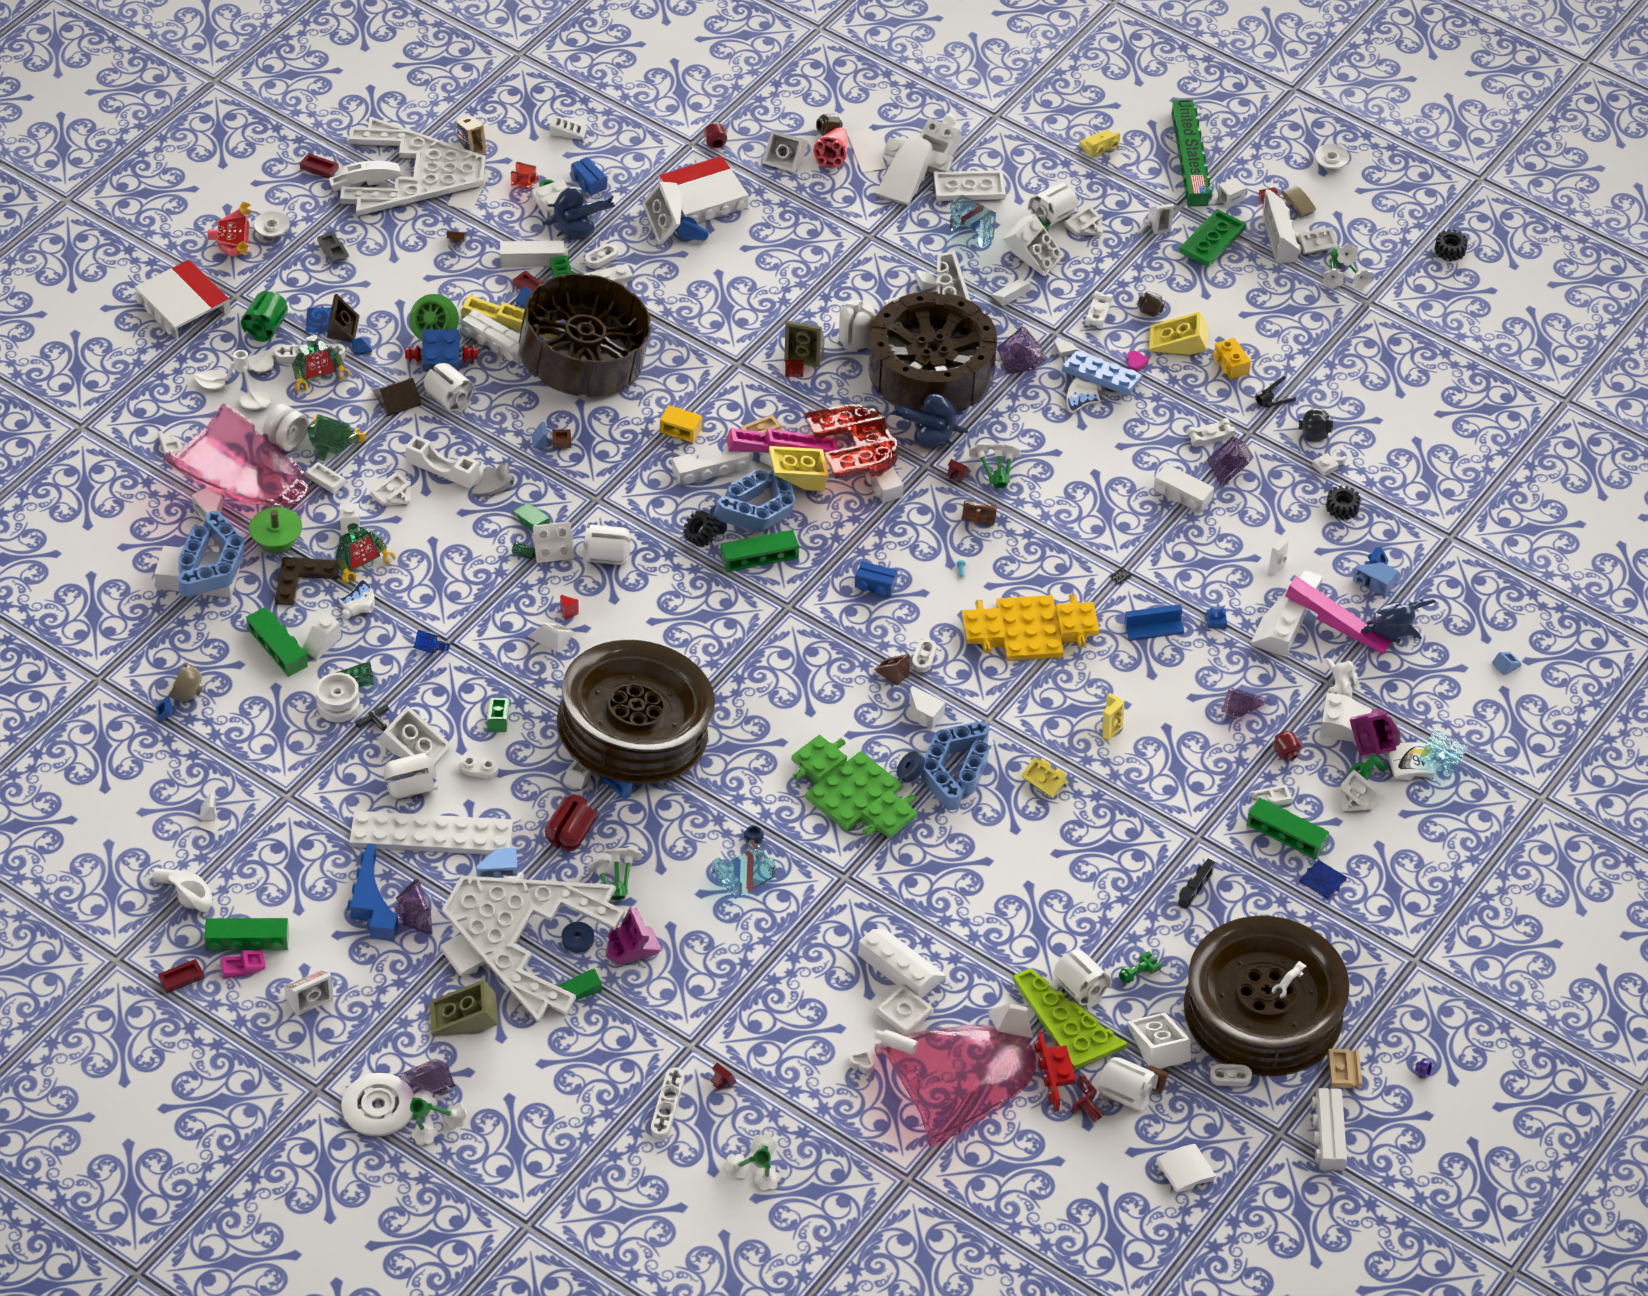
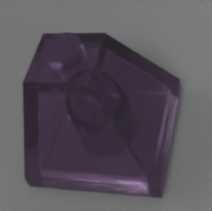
(1021, 352)
(1229, 459)
(1241, 703)
(414, 908)
(431, 1076)

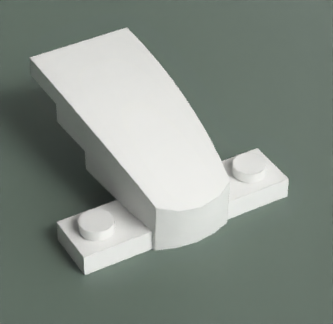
(909, 168)

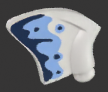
(1082, 394)
(358, 601)

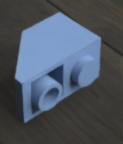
(1376, 577)

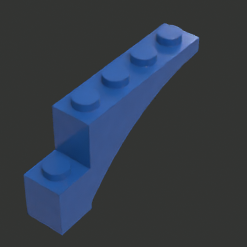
(368, 903)

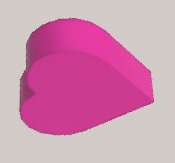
(1136, 360)

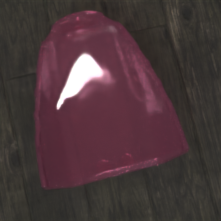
(239, 462)
(961, 1074)

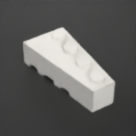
(950, 276)

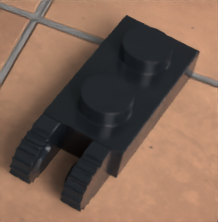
(1196, 884)

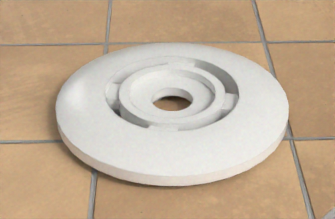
(372, 1120)

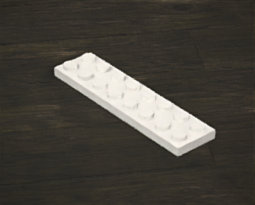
(430, 832)

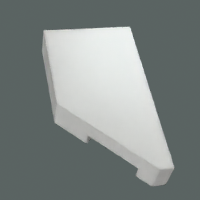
(1276, 795)

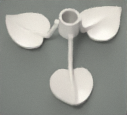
(258, 363)

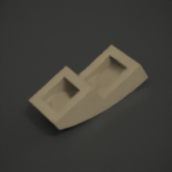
(1300, 201)

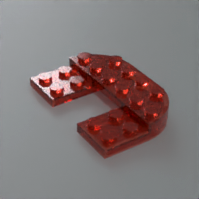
(874, 446)

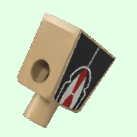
(471, 129)

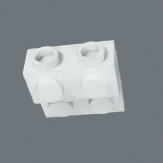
(548, 195)

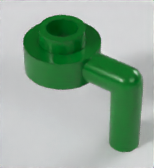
(1365, 767)

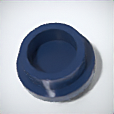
(755, 833)

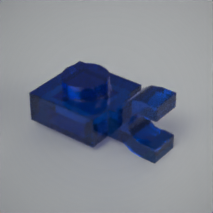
(428, 641)

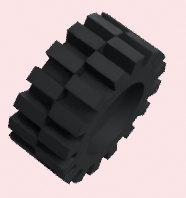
(1451, 252)
(1346, 495)
(695, 523)

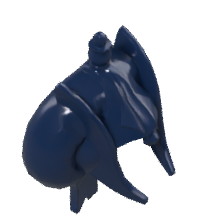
(572, 214)
(937, 421)
(1395, 619)

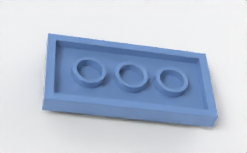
(1102, 372)

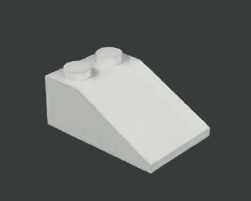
(664, 209)
(1337, 714)
(412, 736)
(1160, 1041)

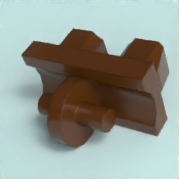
(979, 512)

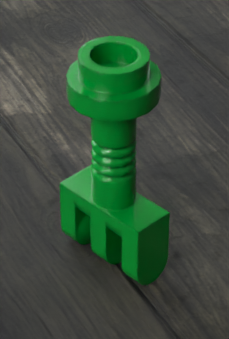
(1146, 962)

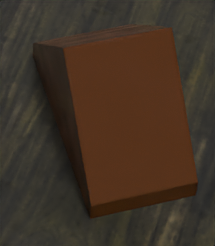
(894, 668)

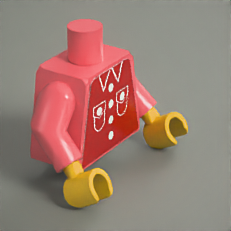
(233, 232)

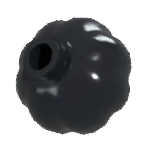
(1316, 424)

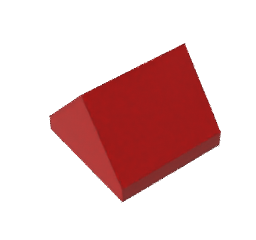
(569, 606)

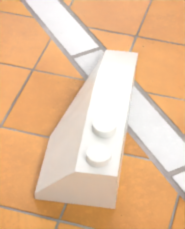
(1283, 621)

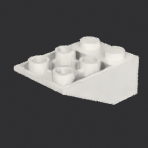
(1033, 244)

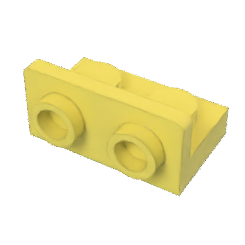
(1100, 142)
(1113, 716)
(1044, 777)

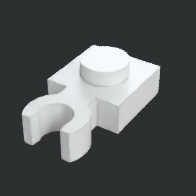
(1327, 464)

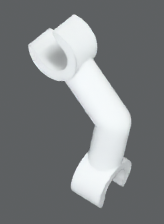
(1296, 971)

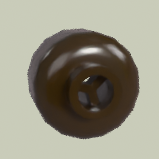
(827, 123)
(1150, 303)

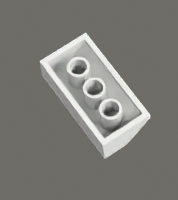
(1280, 229)
(899, 962)

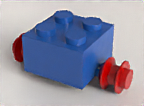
(441, 347)

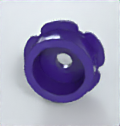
(1423, 1068)

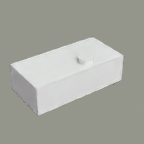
(168, 571)

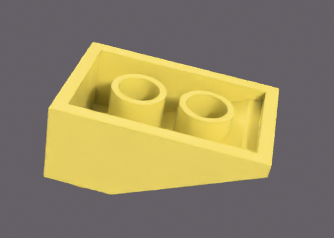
(1180, 335)
(800, 466)

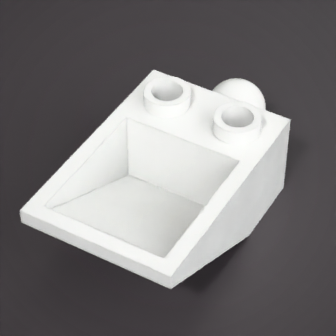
(936, 133)

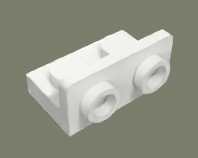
(1317, 240)

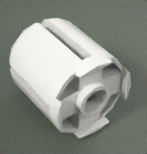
(1054, 204)
(856, 325)
(449, 387)
(606, 544)
(409, 766)
(1081, 978)
(1127, 1083)

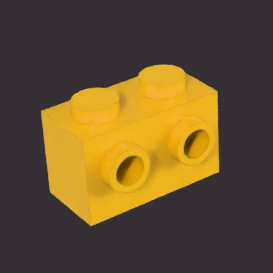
(1232, 358)
(685, 424)

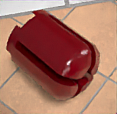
(570, 823)

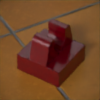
(956, 467)
(722, 1077)

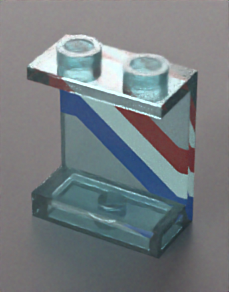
(975, 217)
(745, 871)

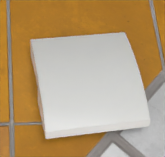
(462, 955)
(1185, 1168)

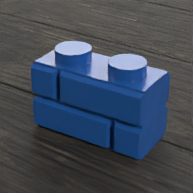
(588, 176)
(876, 579)

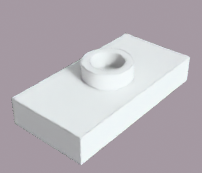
(325, 477)
(1278, 556)

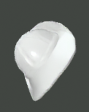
(192, 891)

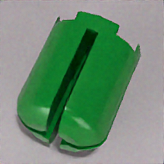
(264, 315)

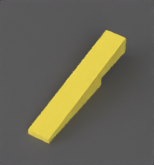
(506, 314)

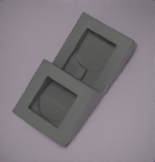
(332, 247)

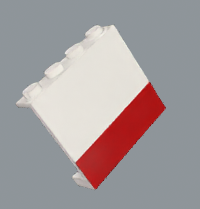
(708, 189)
(180, 296)

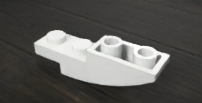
(370, 171)

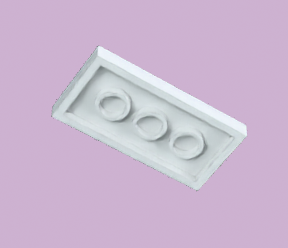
(972, 184)

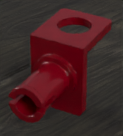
(1086, 1102)

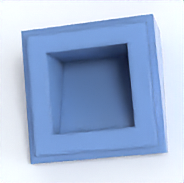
(539, 436)
(1506, 662)

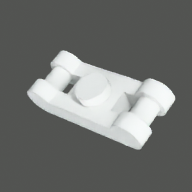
(1098, 311)
(1210, 433)

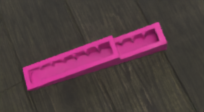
(753, 441)
(1334, 615)

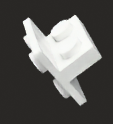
(553, 542)

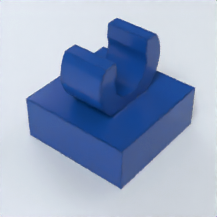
(1377, 557)
(1216, 618)

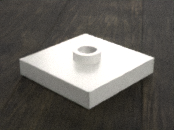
(904, 1010)

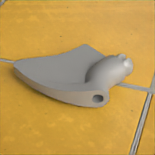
(494, 481)

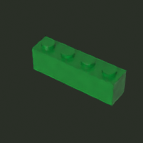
(759, 550)
(277, 641)
(1287, 828)
(246, 934)

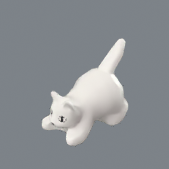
(1344, 677)

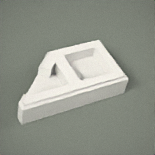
(169, 443)

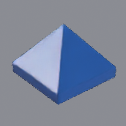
(361, 345)
(164, 709)

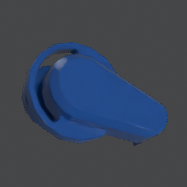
(690, 230)

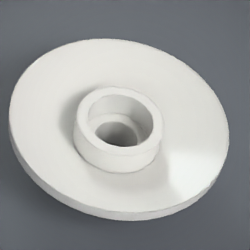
(1331, 156)
(271, 224)

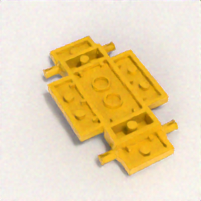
(1030, 626)

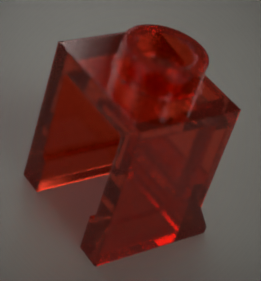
(524, 175)

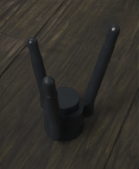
(1265, 396)

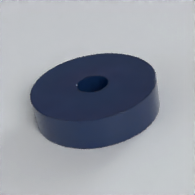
(910, 766)
(575, 944)

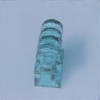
(1450, 753)

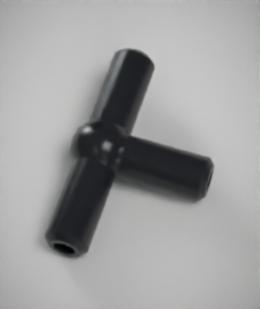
(374, 717)

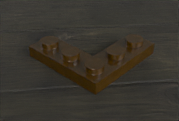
(294, 568)

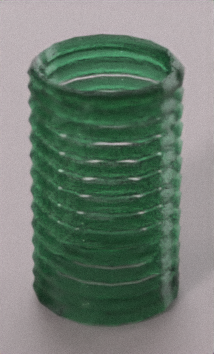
(523, 550)

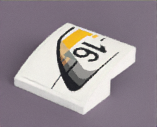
(1406, 762)

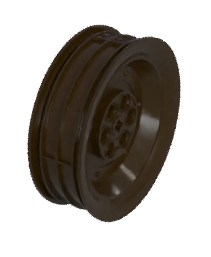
(635, 711)
(1232, 998)

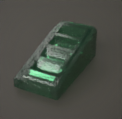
(364, 672)

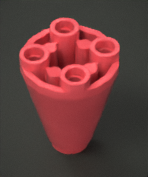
(831, 148)

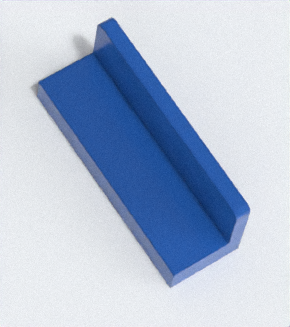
(1154, 622)

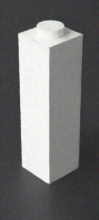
(530, 252)

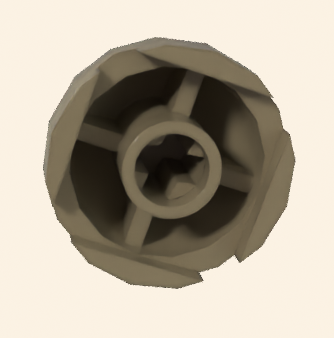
(187, 684)

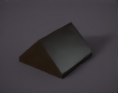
(342, 321)
(398, 396)

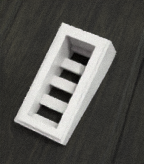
(563, 128)

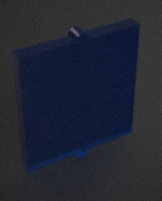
(317, 319)
(1323, 879)

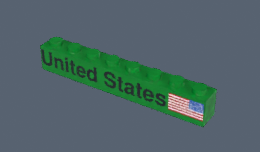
(1190, 153)

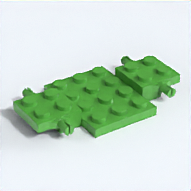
(853, 788)

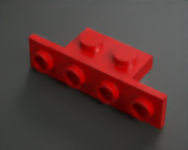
(1057, 1068)

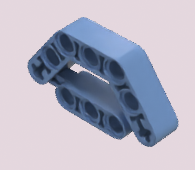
(735, 510)
(214, 576)
(953, 740)

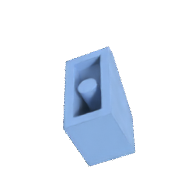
(499, 863)

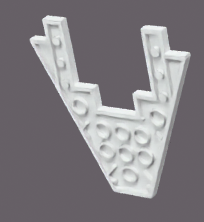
(437, 170)
(496, 911)

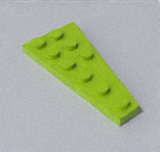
(1067, 1021)

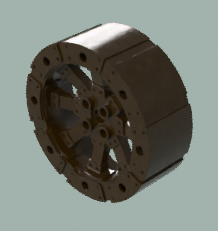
(587, 307)
(932, 351)

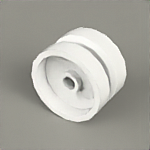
(286, 427)
(337, 697)

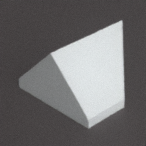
(552, 635)
(1011, 1020)

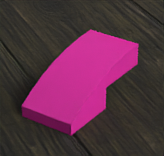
(246, 964)

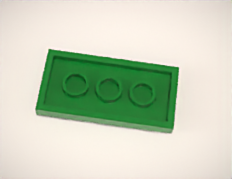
(1212, 238)

